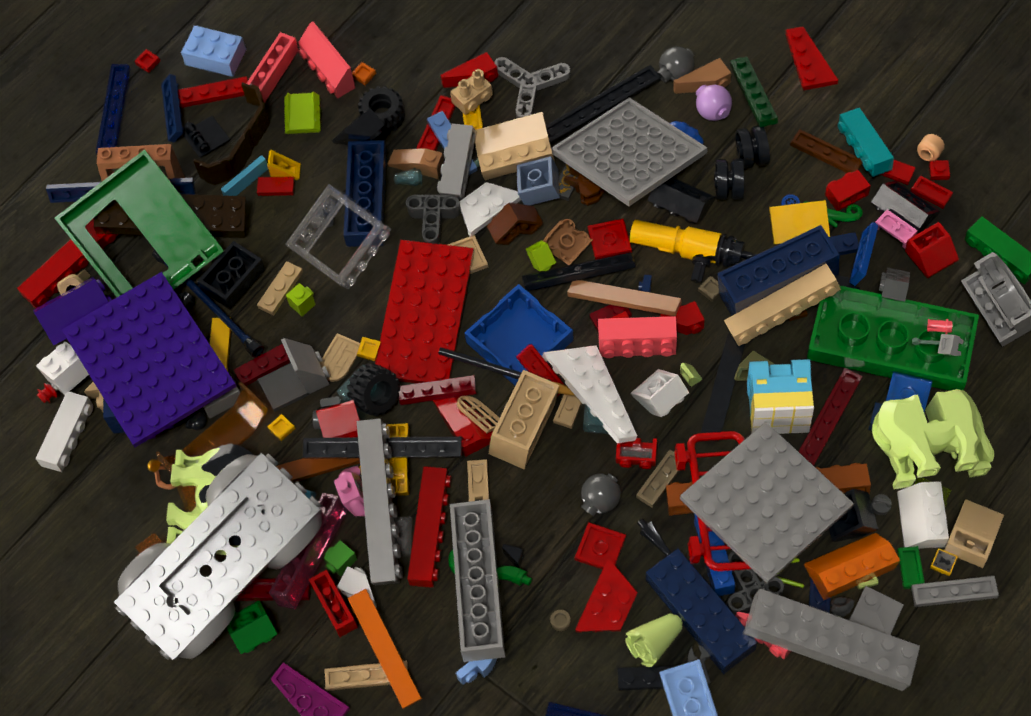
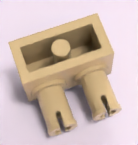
(471, 92)

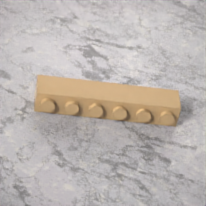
(782, 304)

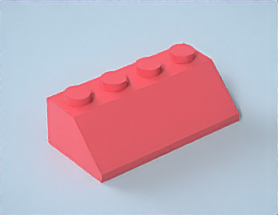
(326, 61)

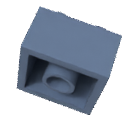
(538, 181)

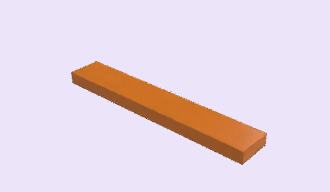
(384, 648)

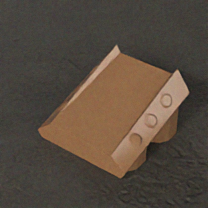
(567, 241)

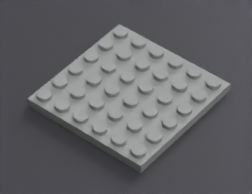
(629, 151)
(766, 502)

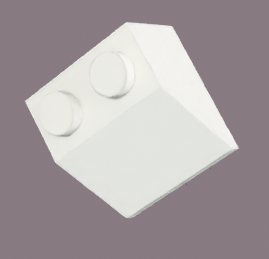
(660, 392)

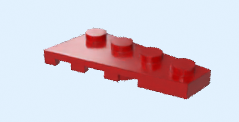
(809, 62)

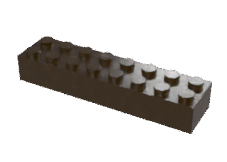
(219, 213)

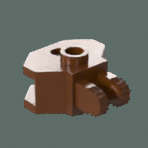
(588, 190)

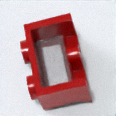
(636, 454)

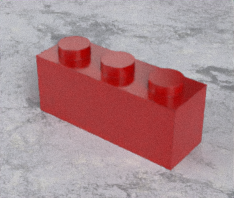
(333, 603)

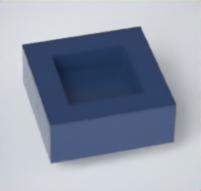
(645, 286)

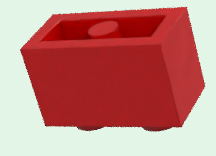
(847, 190)

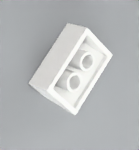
(923, 515)

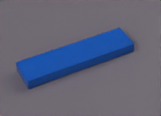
(863, 254)

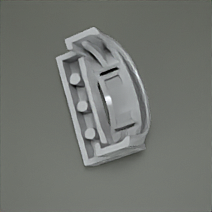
(1008, 295)

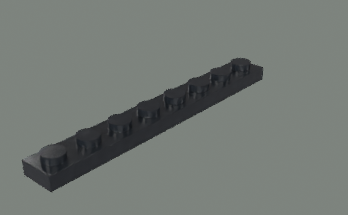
(602, 103)
(400, 446)

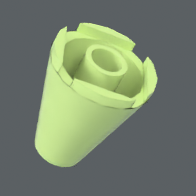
(653, 638)

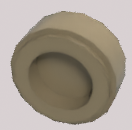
(560, 620)

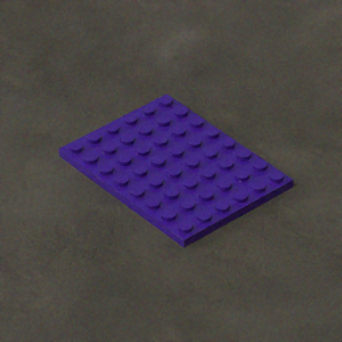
(148, 359)

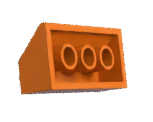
(852, 565)

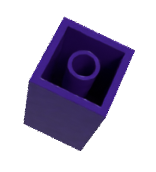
(70, 307)

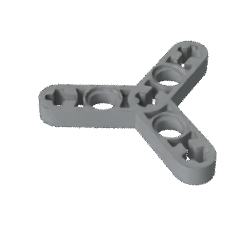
(534, 77)

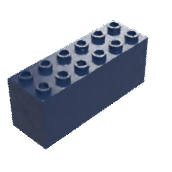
(776, 268)

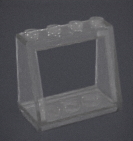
(317, 221)

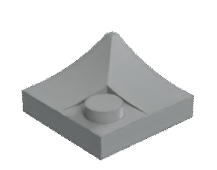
(876, 611)

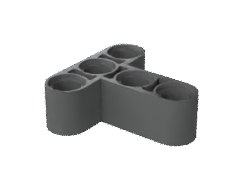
(434, 214)
(746, 589)

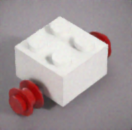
(62, 370)

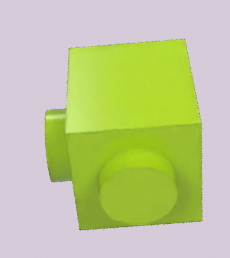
(540, 256)
(301, 299)

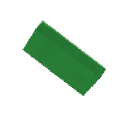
(910, 566)

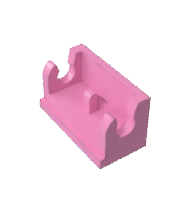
(896, 227)

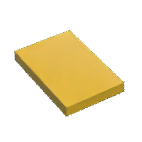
(795, 219)

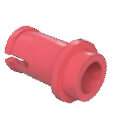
(939, 326)

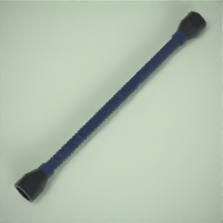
(252, 346)

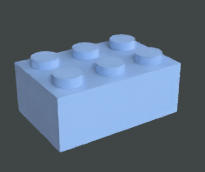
(213, 51)

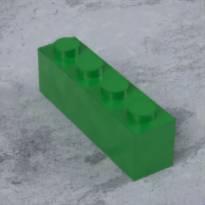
(990, 239)

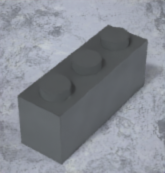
(894, 284)

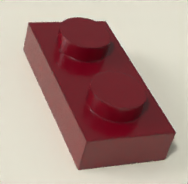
(607, 312)

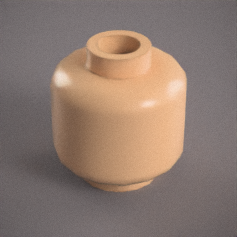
(930, 147)

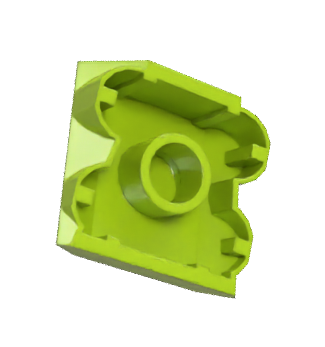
(302, 113)

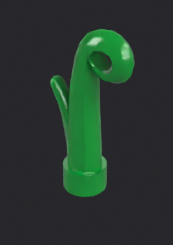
(841, 216)

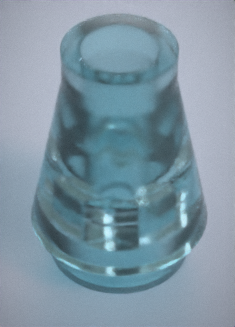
(409, 177)

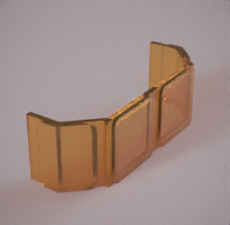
(231, 428)

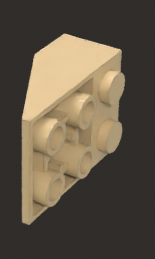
(974, 533)

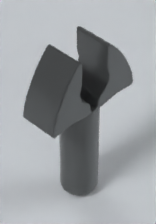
(704, 655)

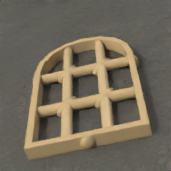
(477, 421)

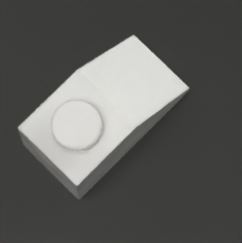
(353, 582)

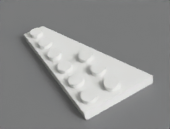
(592, 385)

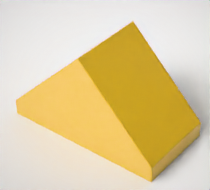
(282, 166)

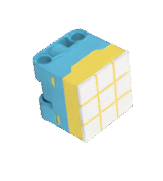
(781, 396)

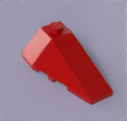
(461, 426)

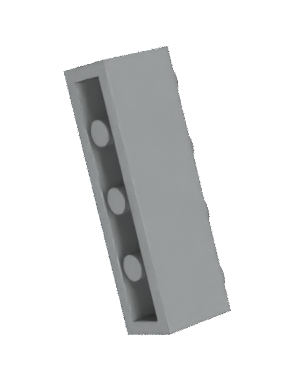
(457, 160)

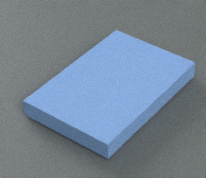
(688, 690)

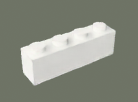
(64, 431)

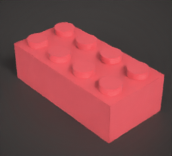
(637, 336)

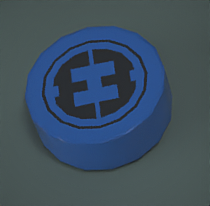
(790, 199)

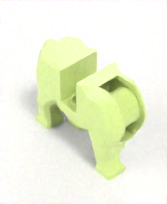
(952, 428)

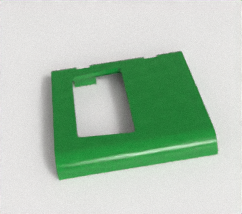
(155, 210)

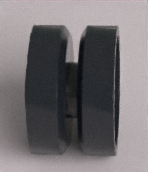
(752, 146)
(729, 179)

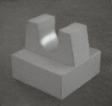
(949, 345)

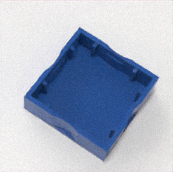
(515, 325)

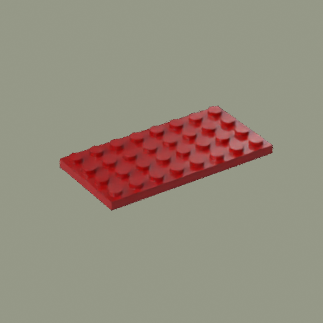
(424, 310)

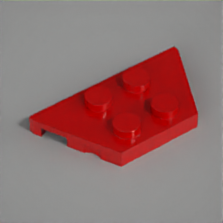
(608, 602)

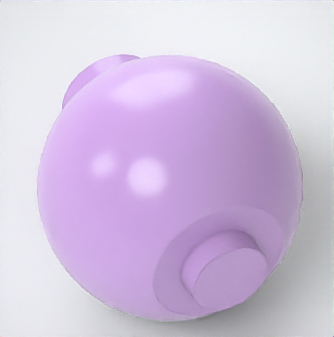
(713, 102)

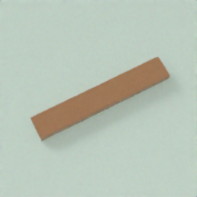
(624, 297)

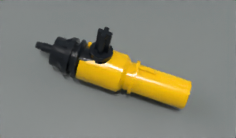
(691, 243)

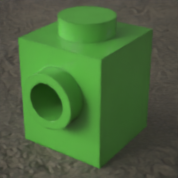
(339, 558)

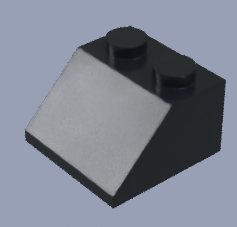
(857, 521)

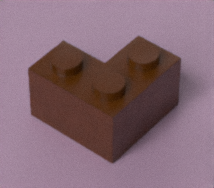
(514, 220)

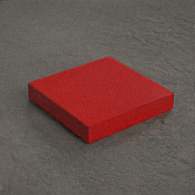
(609, 239)
(599, 545)

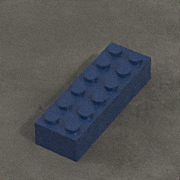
(366, 186)
(700, 610)

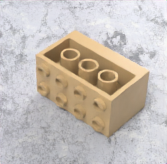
(523, 419)

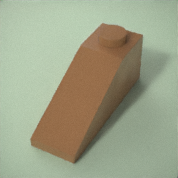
(710, 74)
(424, 159)

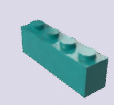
(865, 142)

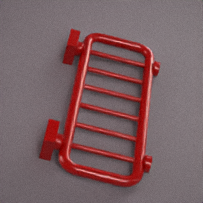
(683, 456)

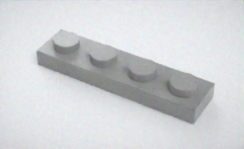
(954, 591)

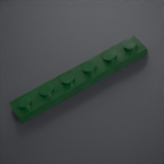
(753, 92)

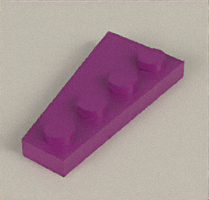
(305, 695)

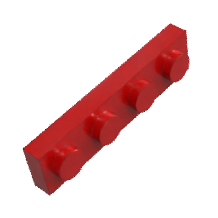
(211, 92)

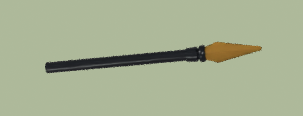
(493, 367)

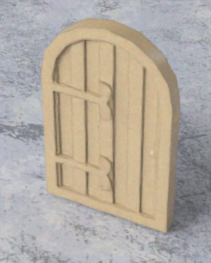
(340, 357)

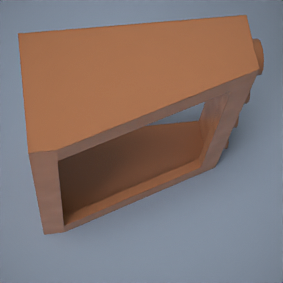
(116, 157)

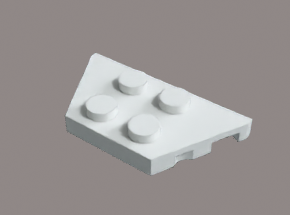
(484, 204)

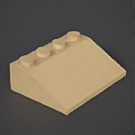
(510, 144)

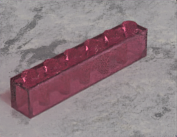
(296, 574)

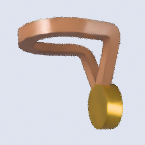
(154, 466)

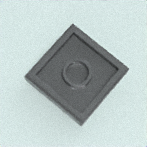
(282, 387)

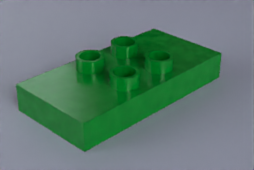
(877, 332)

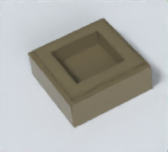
(709, 288)

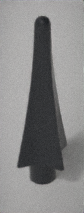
(650, 533)

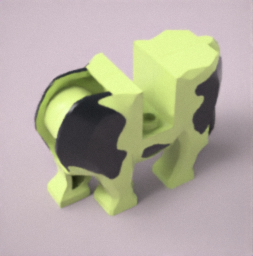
(200, 473)

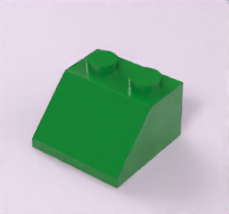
(251, 627)

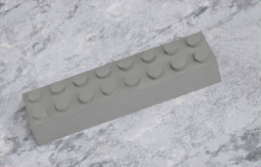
(378, 502)
(477, 581)
(831, 639)

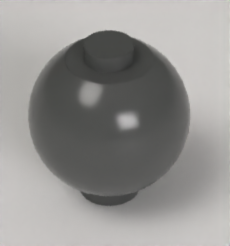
(675, 63)
(600, 493)

